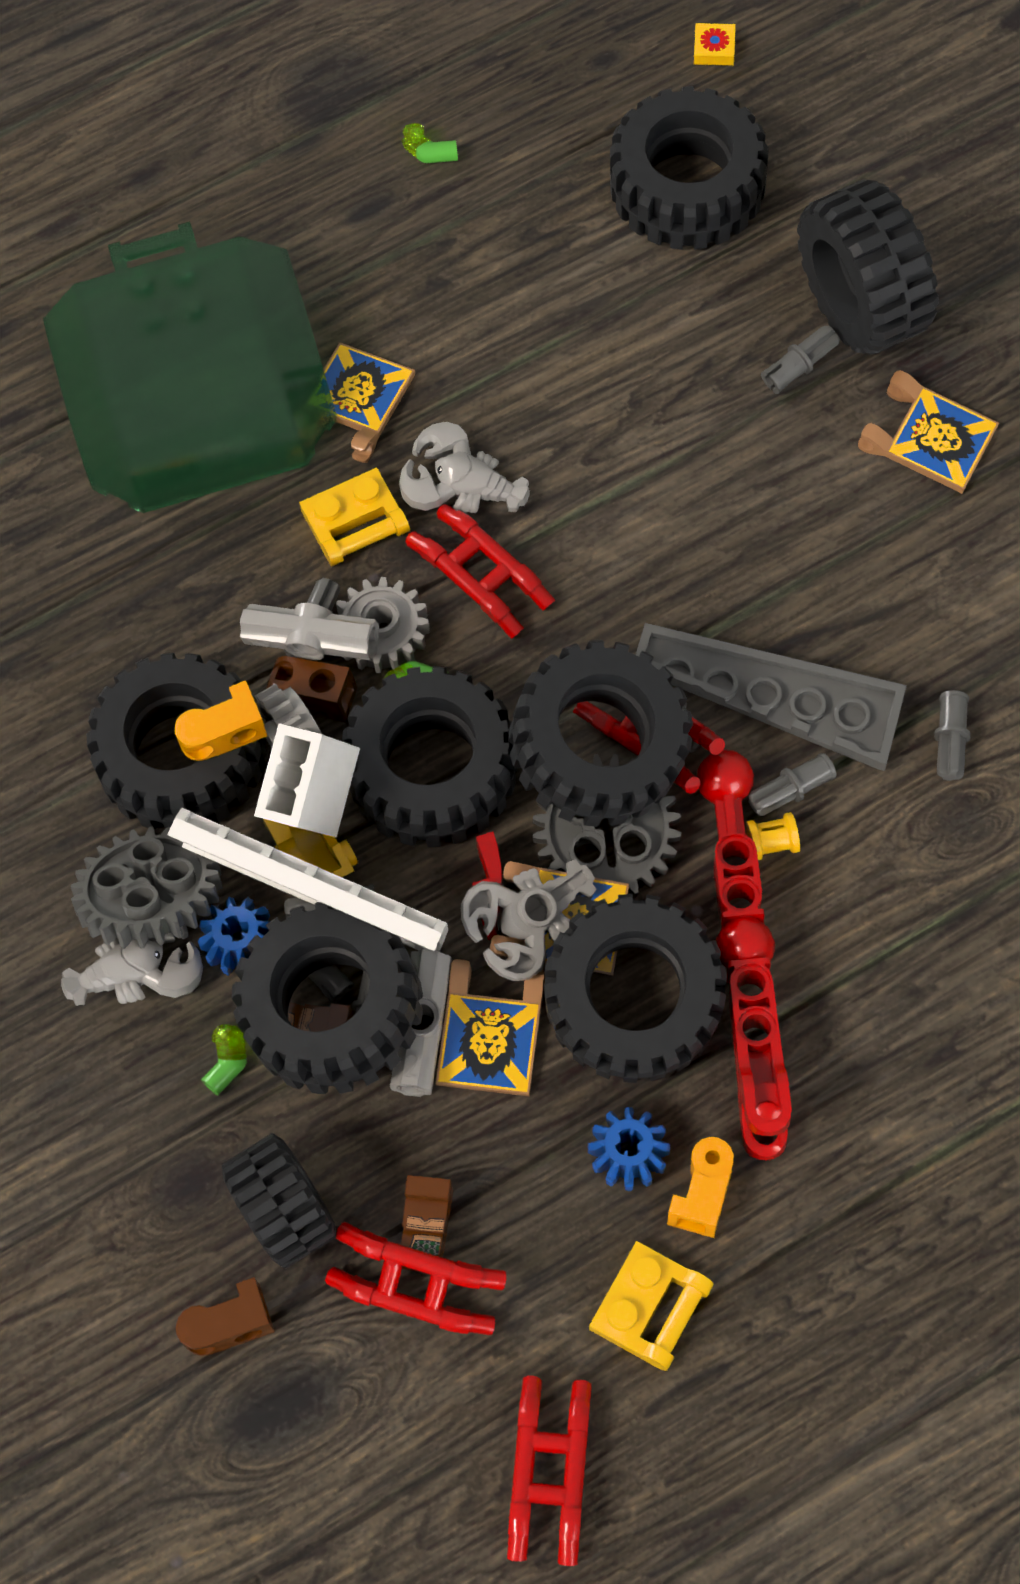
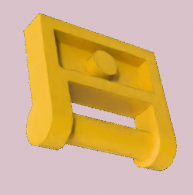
(349, 507)
(635, 1299)

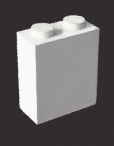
(307, 780)

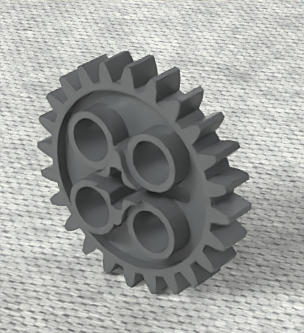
(651, 828)
(144, 889)

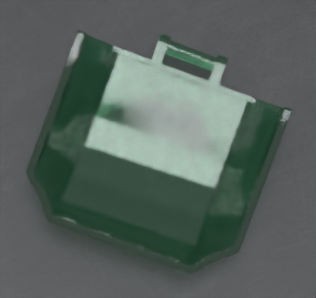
(189, 369)

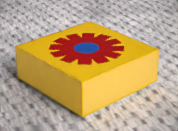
(714, 44)

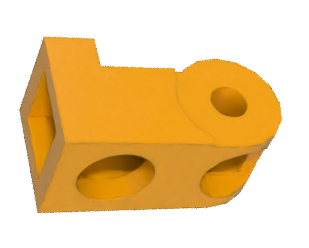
(220, 727)
(710, 1179)

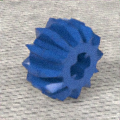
(219, 932)
(648, 1143)

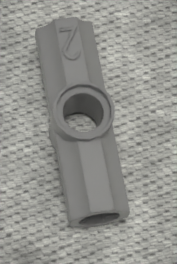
(309, 631)
(417, 1066)

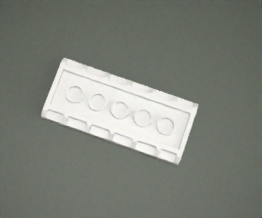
(305, 880)

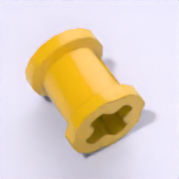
(774, 835)

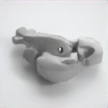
(458, 474)
(524, 916)
(132, 967)

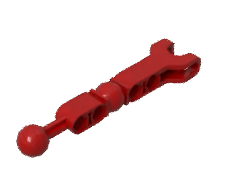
(746, 954)

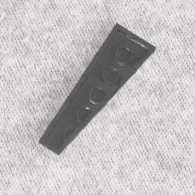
(810, 700)

